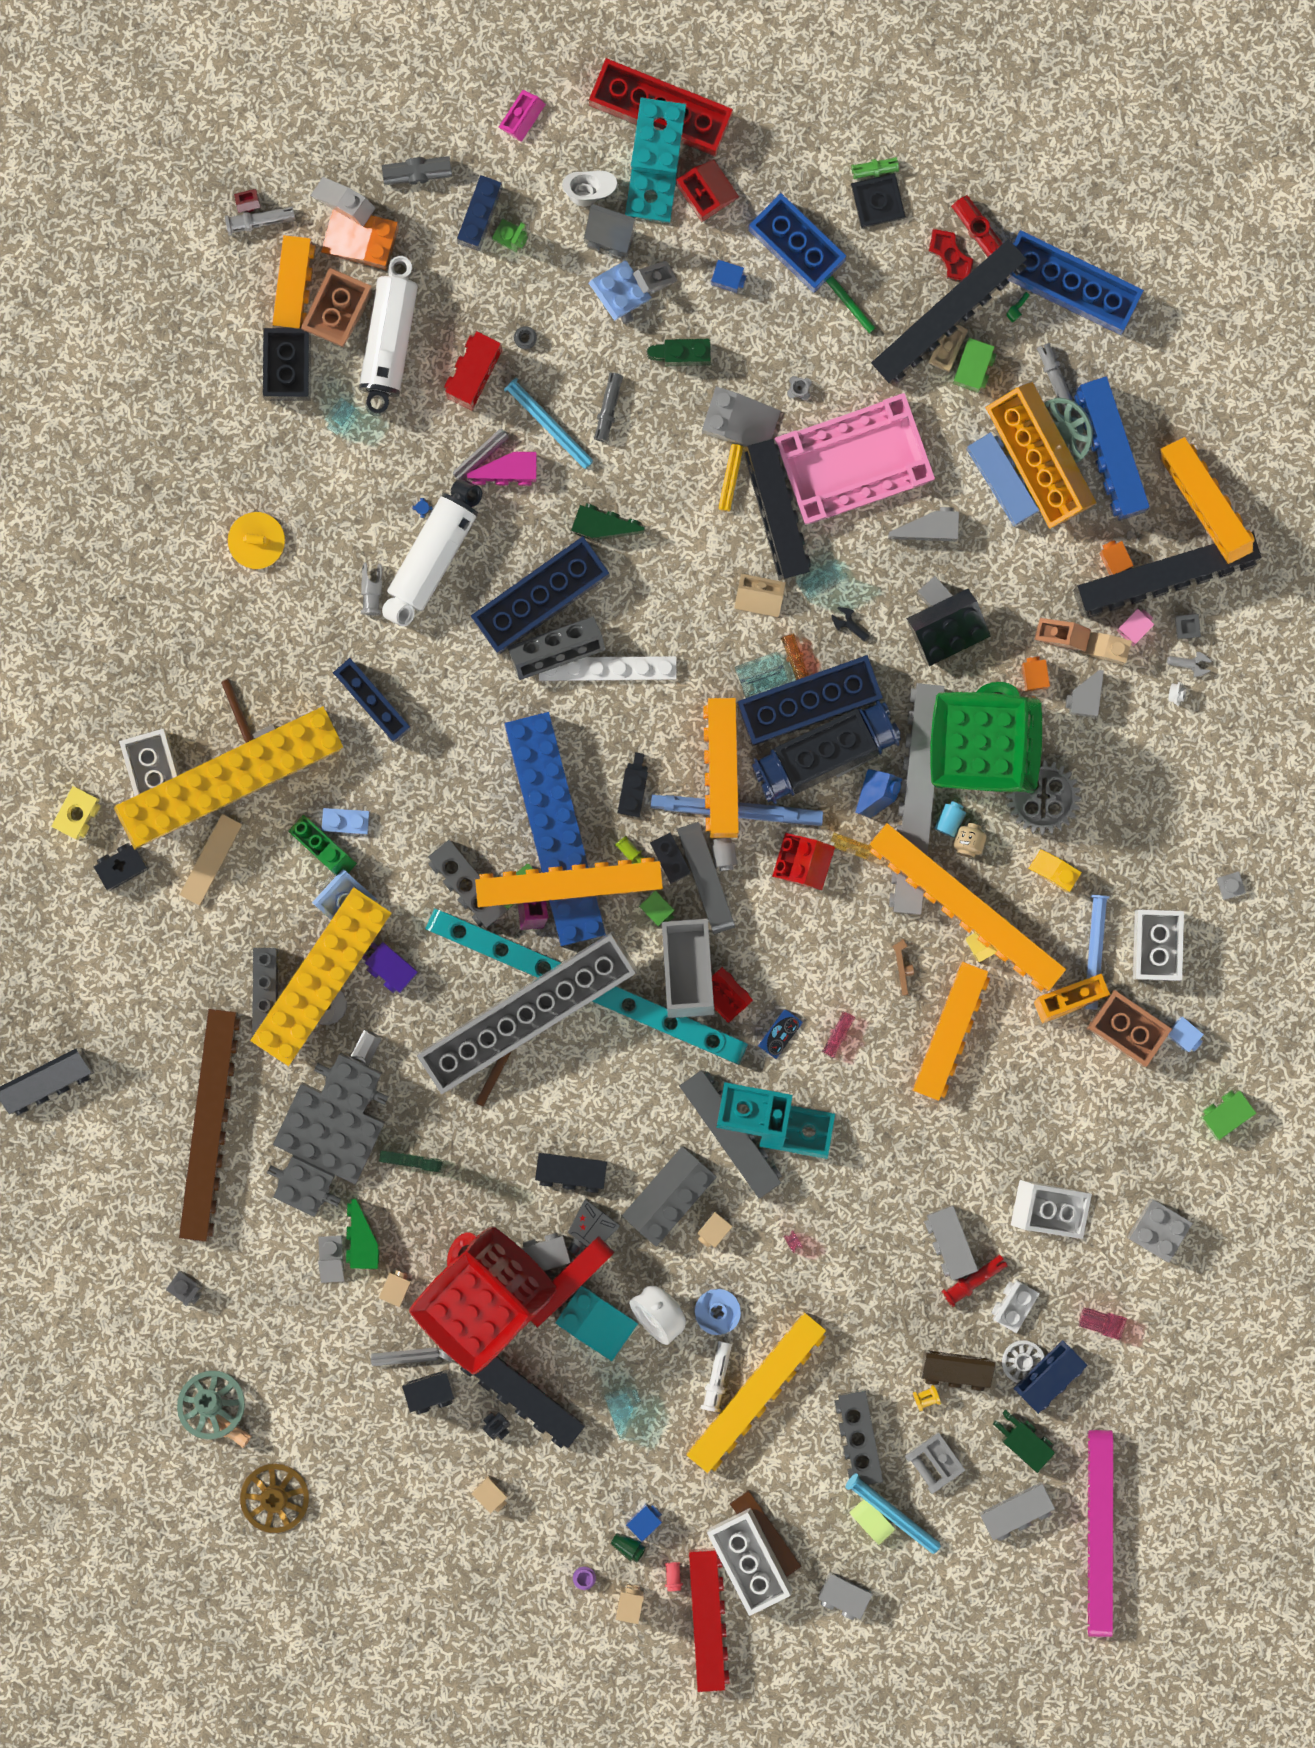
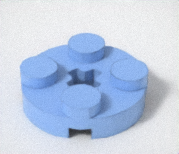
(721, 1324)

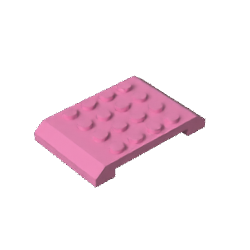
(855, 459)

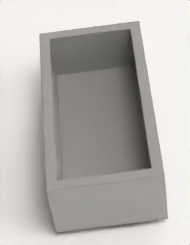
(687, 968)

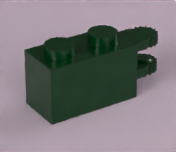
(682, 352)
(1026, 1443)

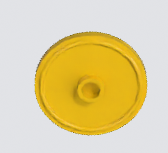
(256, 540)

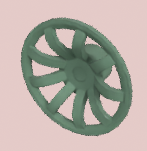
(1071, 426)
(209, 1404)

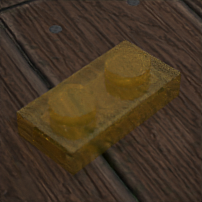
(843, 843)

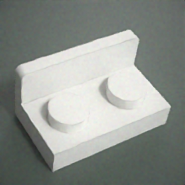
(1015, 1305)

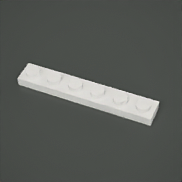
(614, 669)

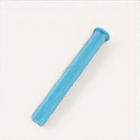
(549, 423)
(893, 1513)

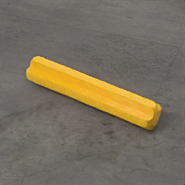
(730, 477)

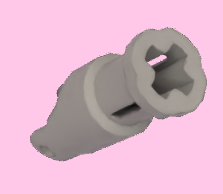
(371, 591)

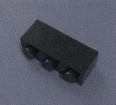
(571, 1172)

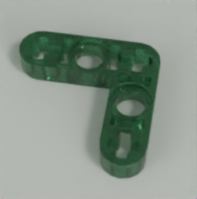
(425, 1163)

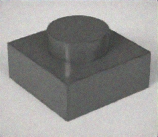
(1187, 626)

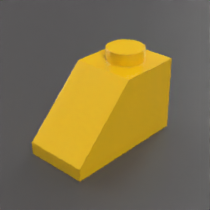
(1055, 871)

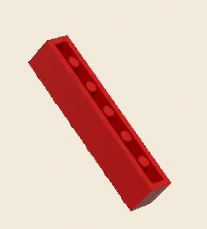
(707, 1620)

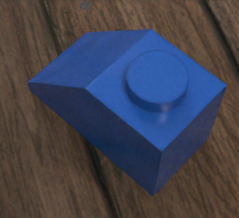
(877, 793)

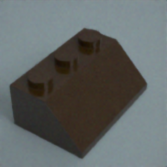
(957, 1370)

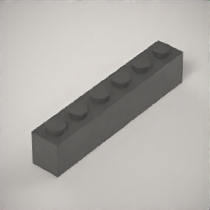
(738, 1146)

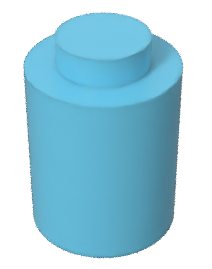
(950, 819)

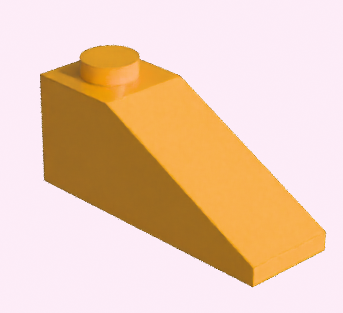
(1071, 998)

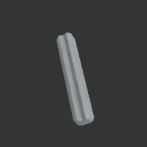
(481, 454)
(406, 1356)

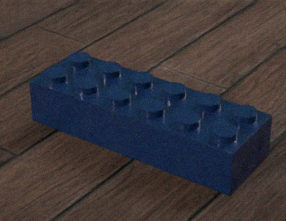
(540, 595)
(809, 700)

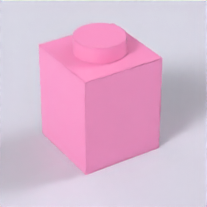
(1136, 626)

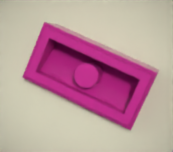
(522, 115)

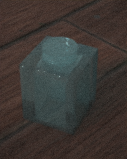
(342, 417)

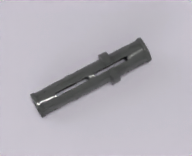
(609, 404)

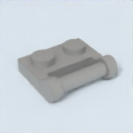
(941, 1458)

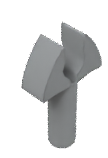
(1190, 663)

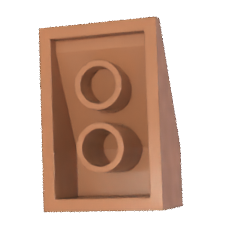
(337, 307)

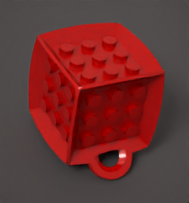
(482, 1298)

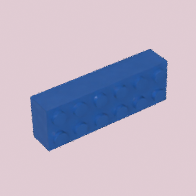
(1075, 284)
(1112, 450)

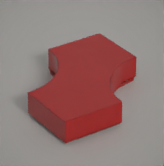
(945, 247)

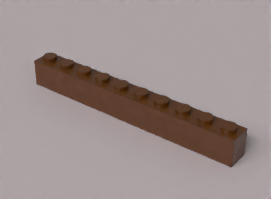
(208, 1125)

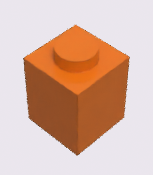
(1115, 557)
(1035, 674)

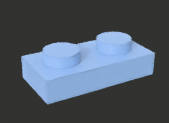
(345, 821)

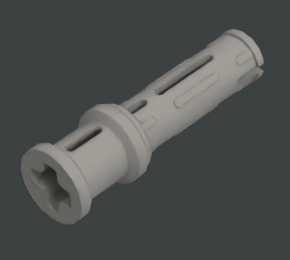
(249, 221)

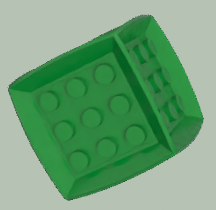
(986, 740)

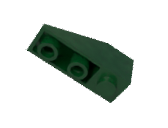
(599, 526)

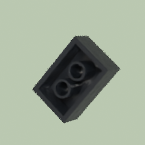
(286, 364)
(948, 627)

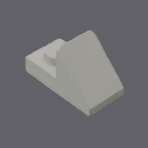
(654, 277)
(331, 1259)

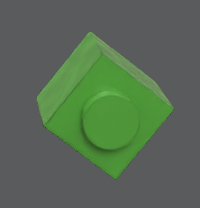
(657, 909)

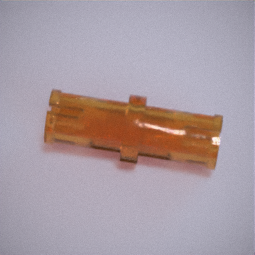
(794, 656)

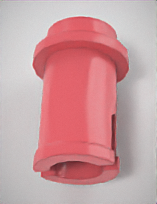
(673, 1576)

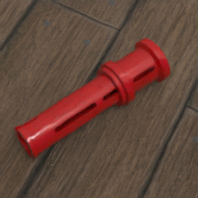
(965, 1286)

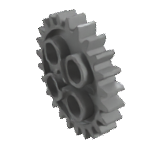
(1064, 798)

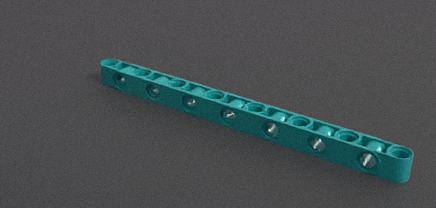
(644, 1011)

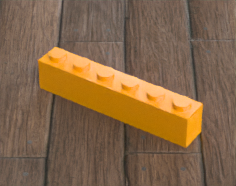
(1207, 500)
(722, 767)
(950, 1031)

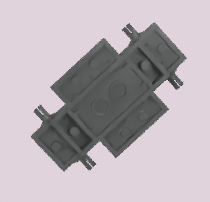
(328, 1134)

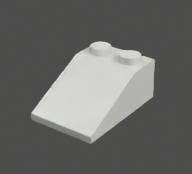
(1051, 1209)

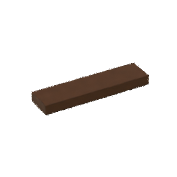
(782, 1552)

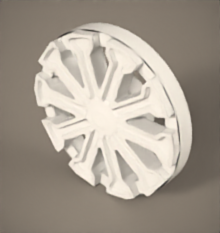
(1022, 1361)

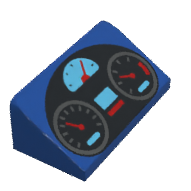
(780, 1034)

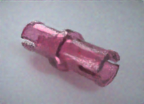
(838, 1034)

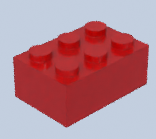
(473, 370)

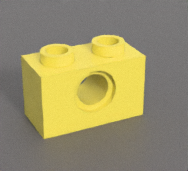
(76, 799)

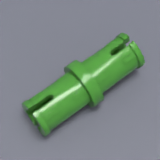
(875, 168)

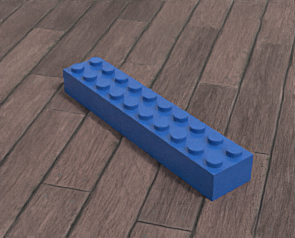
(552, 820)

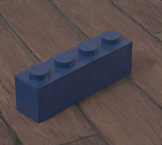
(372, 700)

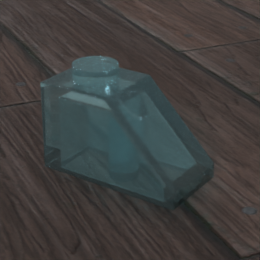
(622, 1408)

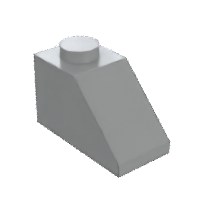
(1086, 697)

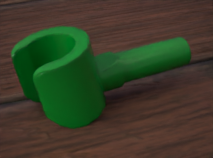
(1013, 313)

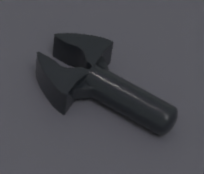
(850, 624)

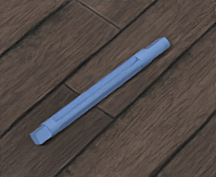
(745, 810)

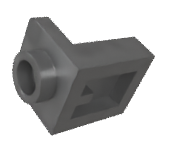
(184, 1289)

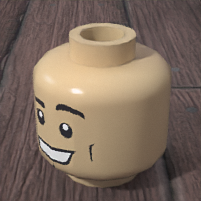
(970, 840)

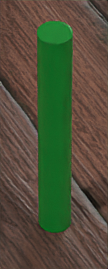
(850, 304)

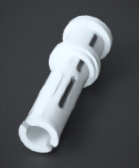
(715, 1388)

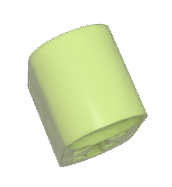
(872, 1521)

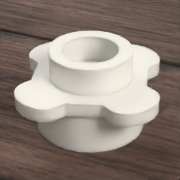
(1177, 693)

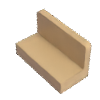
(760, 595)

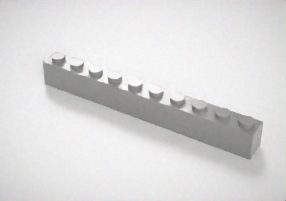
(918, 792)

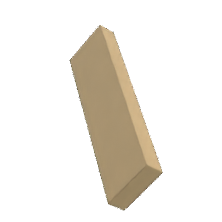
(211, 859)

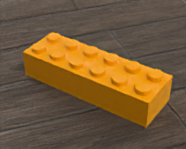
(1041, 454)

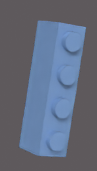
(1002, 479)

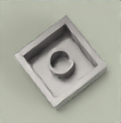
(1159, 1230)

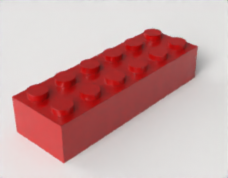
(620, 91)

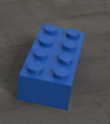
(797, 243)

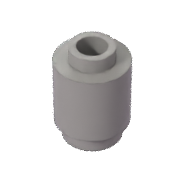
(724, 854)

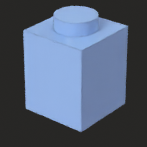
(1185, 1035)

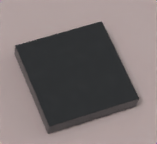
(878, 200)

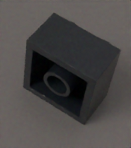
(429, 1391)

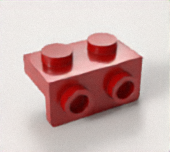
(728, 995)

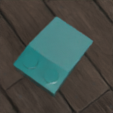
(596, 1322)

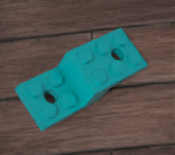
(655, 160)
(775, 1120)

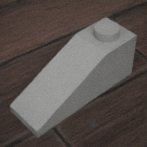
(343, 200)
(935, 526)

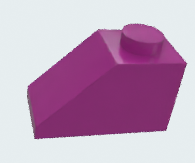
(532, 915)

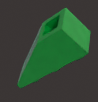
(321, 846)
(364, 1245)

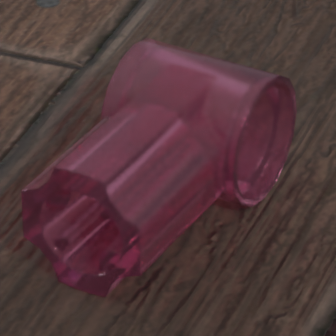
(1107, 1324)

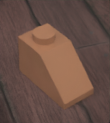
(1063, 634)

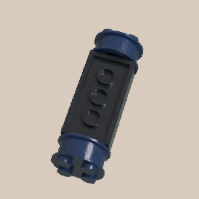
(826, 751)

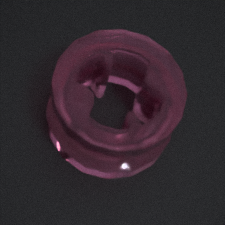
(793, 1241)

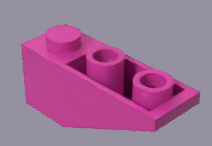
(513, 467)

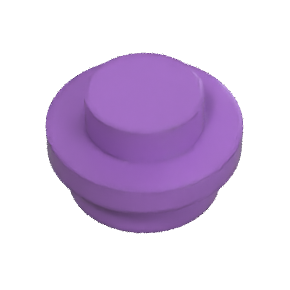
(584, 1578)

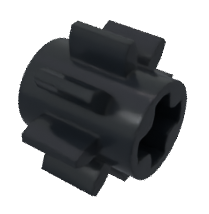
(496, 1426)

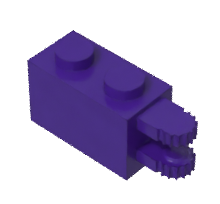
(390, 967)

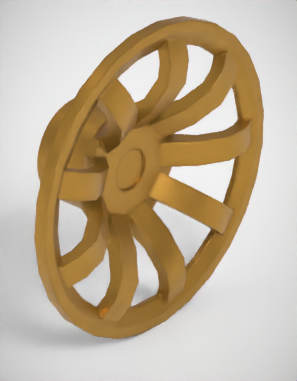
(274, 1498)

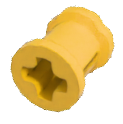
(925, 1394)

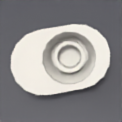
(587, 187)

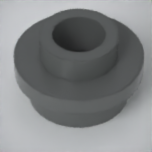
(525, 330)

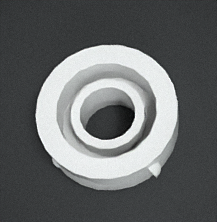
(658, 1314)

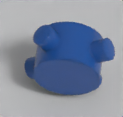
(422, 507)

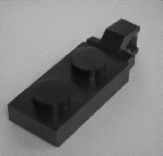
(633, 787)

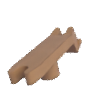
(903, 971)

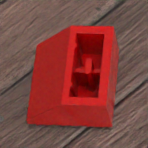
(706, 189)
(803, 861)

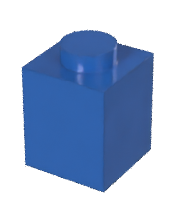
(728, 276)
(644, 1521)

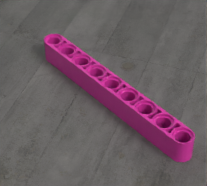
(1101, 1533)

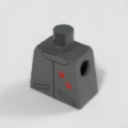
(588, 1225)

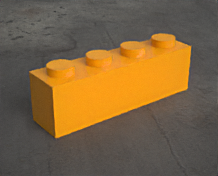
(292, 282)

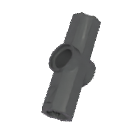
(416, 170)

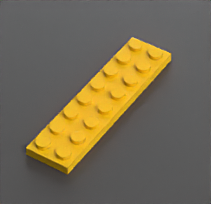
(320, 976)

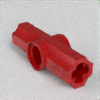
(970, 215)

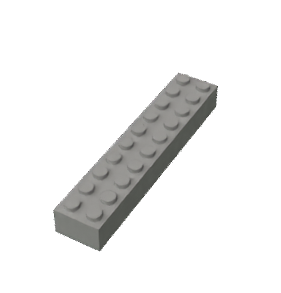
(527, 1012)

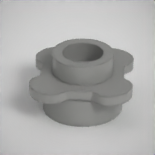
(794, 392)

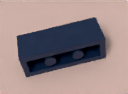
(479, 213)
(1050, 1377)

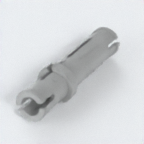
(1054, 373)

